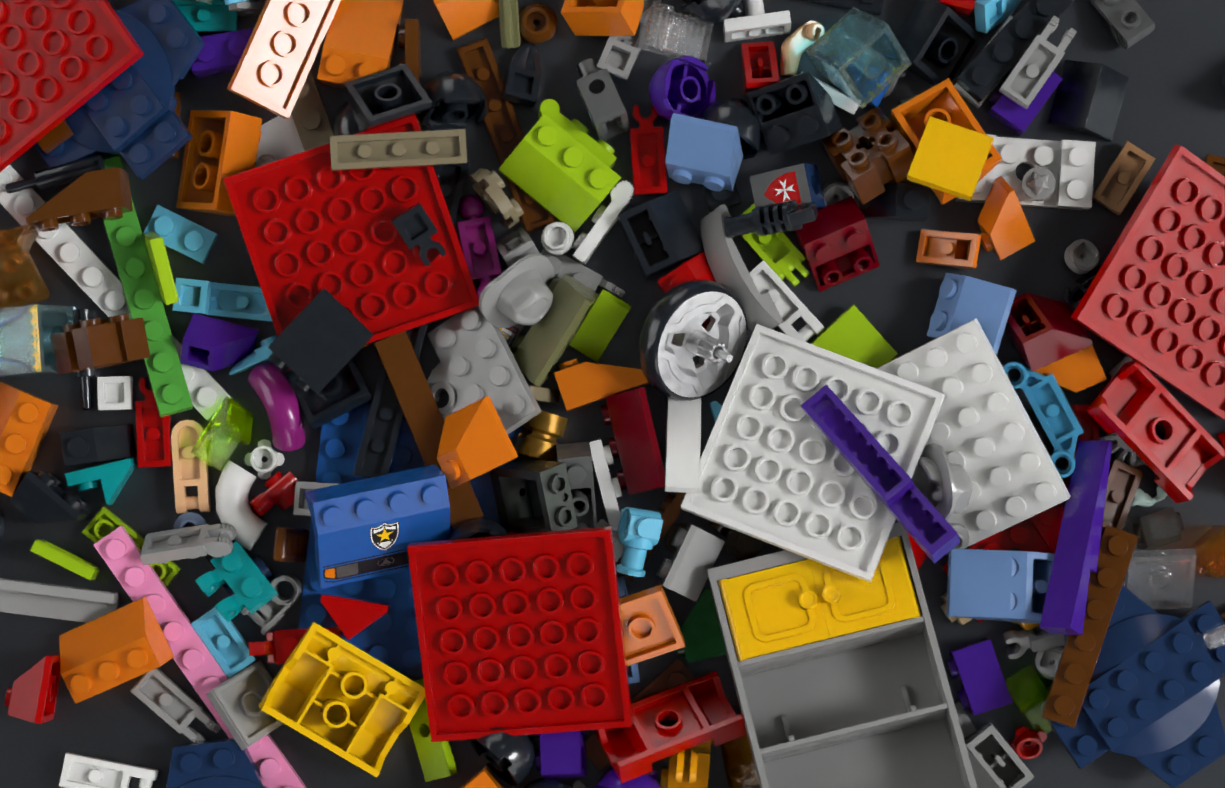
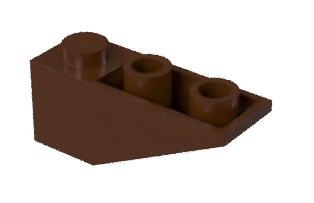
(90, 196)

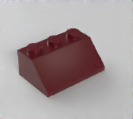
(634, 441)

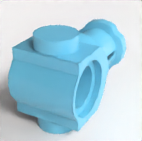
(638, 532)

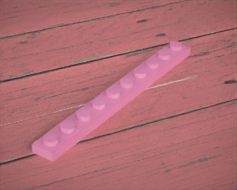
(189, 650)

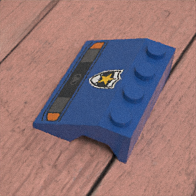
(370, 522)

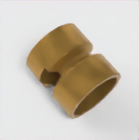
(541, 436)

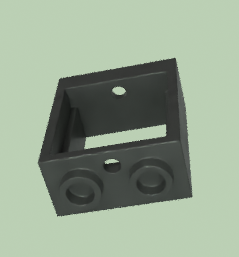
(514, 499)

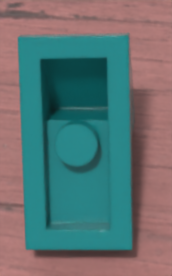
(112, 477)

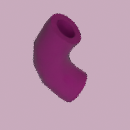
(280, 405)

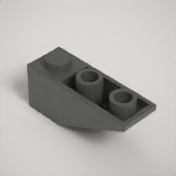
(580, 475)

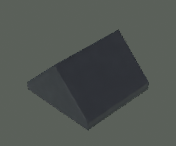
(386, 97)
(1088, 99)

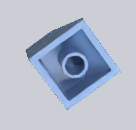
(703, 152)
(969, 298)

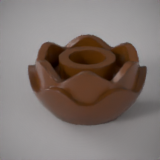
(546, 28)

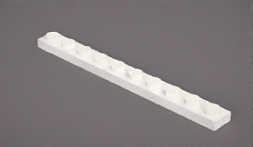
(99, 282)

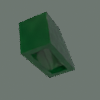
(702, 630)

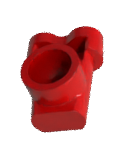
(279, 491)

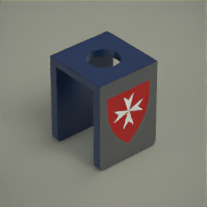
(788, 183)

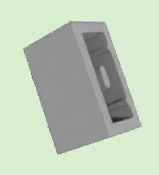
(688, 564)
(995, 761)

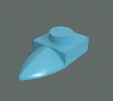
(992, 13)
(260, 355)

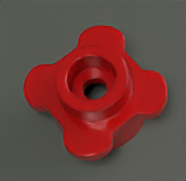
(1030, 749)

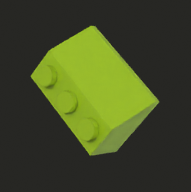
(559, 173)

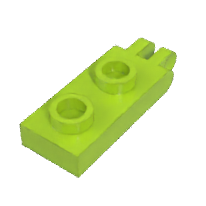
(777, 253)

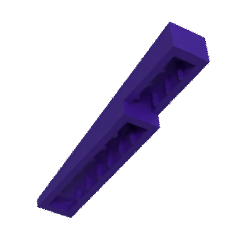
(881, 474)
(1078, 540)

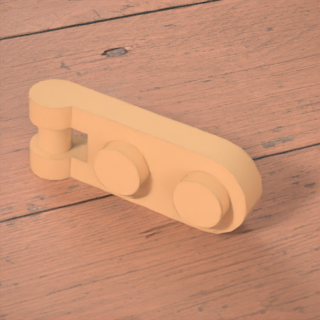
(188, 468)

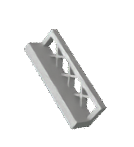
(55, 600)

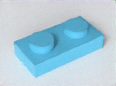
(182, 234)
(223, 642)

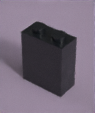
(319, 342)

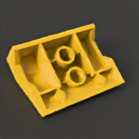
(343, 698)

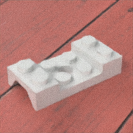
(1067, 159)

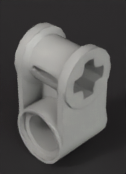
(276, 608)

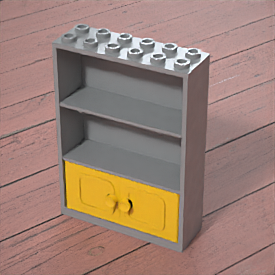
(840, 673)

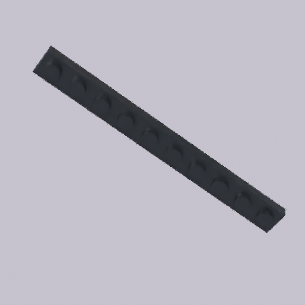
(385, 412)

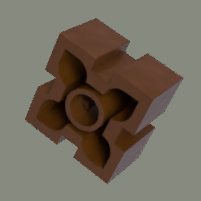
(869, 154)
(100, 343)

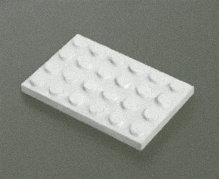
(983, 431)

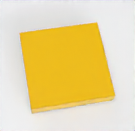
(950, 158)

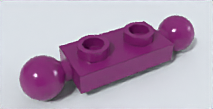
(478, 242)

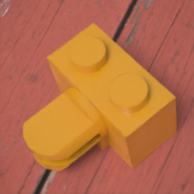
(688, 768)

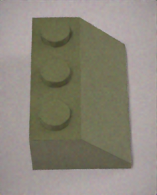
(549, 338)

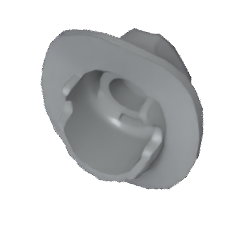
(519, 293)
(942, 482)

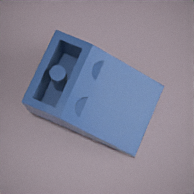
(998, 584)

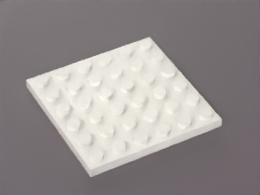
(781, 476)

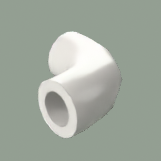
(234, 507)

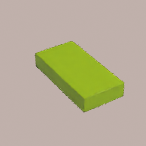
(600, 325)
(65, 559)

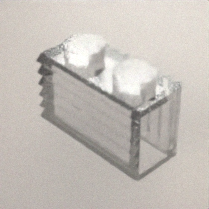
(673, 33)

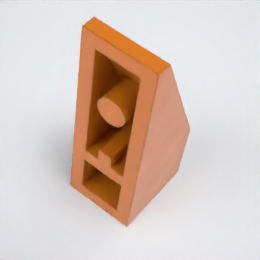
(593, 382)

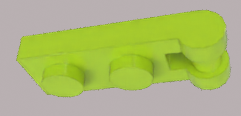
(578, 131)

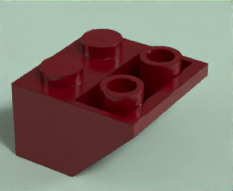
(837, 244)
(1044, 330)

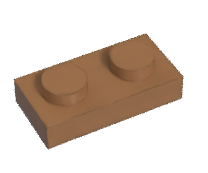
(1123, 178)

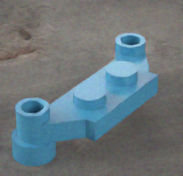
(1052, 411)

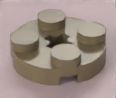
(489, 189)

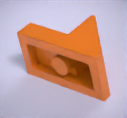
(948, 249)

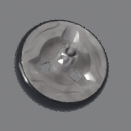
(679, 319)

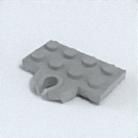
(478, 365)

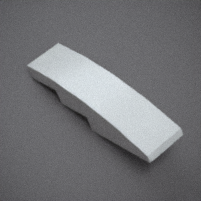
(683, 446)

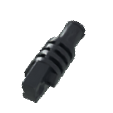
(771, 219)

